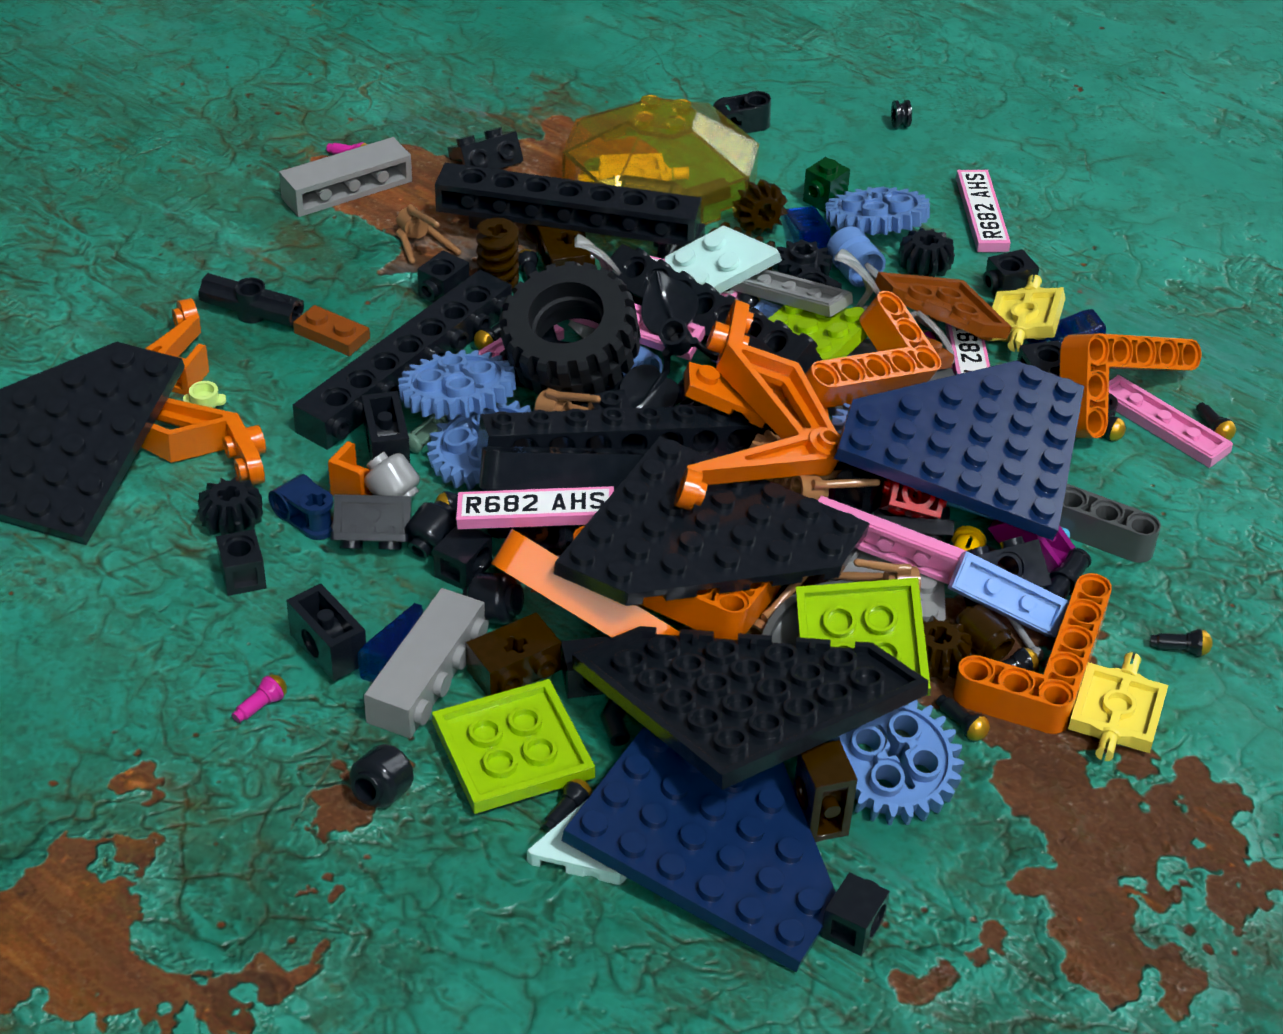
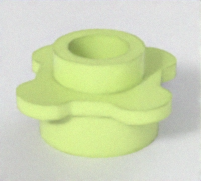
(205, 394)

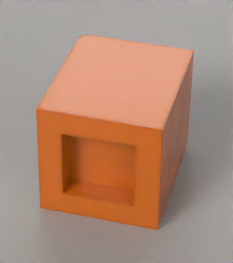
(195, 369)
(345, 474)

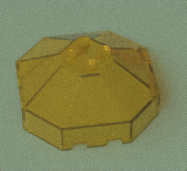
(666, 149)

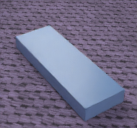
(1008, 594)

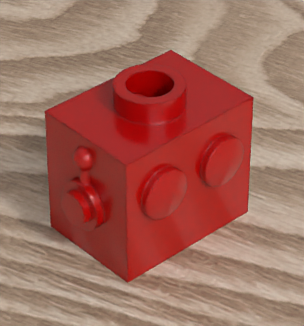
(900, 501)

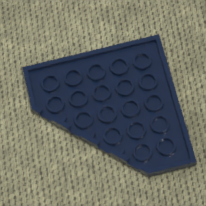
(975, 439)
(720, 854)

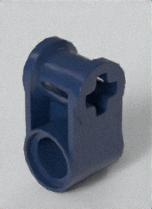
(304, 506)

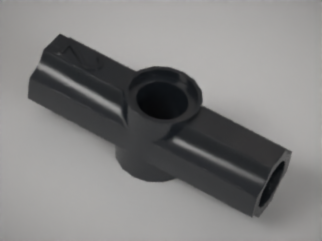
(250, 300)

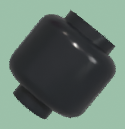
(429, 527)
(500, 594)
(381, 776)

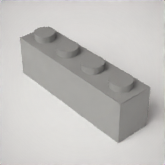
(345, 176)
(424, 663)

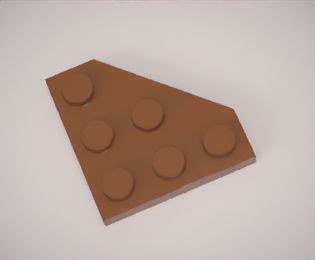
(946, 302)

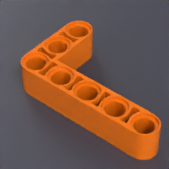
(1089, 357)
(901, 360)
(535, 568)
(709, 611)
(1034, 698)

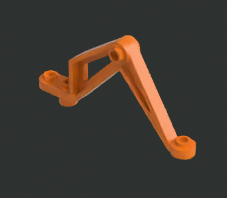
(752, 376)
(202, 427)

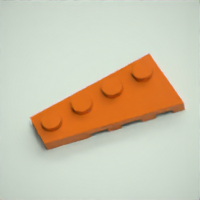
(712, 389)

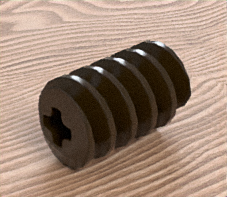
(498, 249)

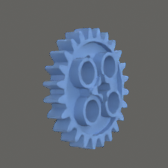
(878, 210)
(457, 384)
(454, 447)
(925, 747)

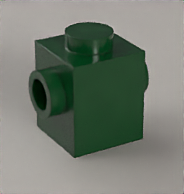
(825, 181)

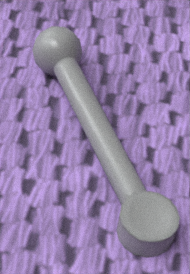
(1026, 639)

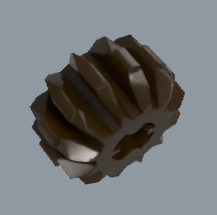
(760, 207)
(945, 647)

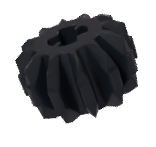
(926, 253)
(230, 506)

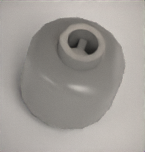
(391, 476)

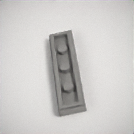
(796, 292)

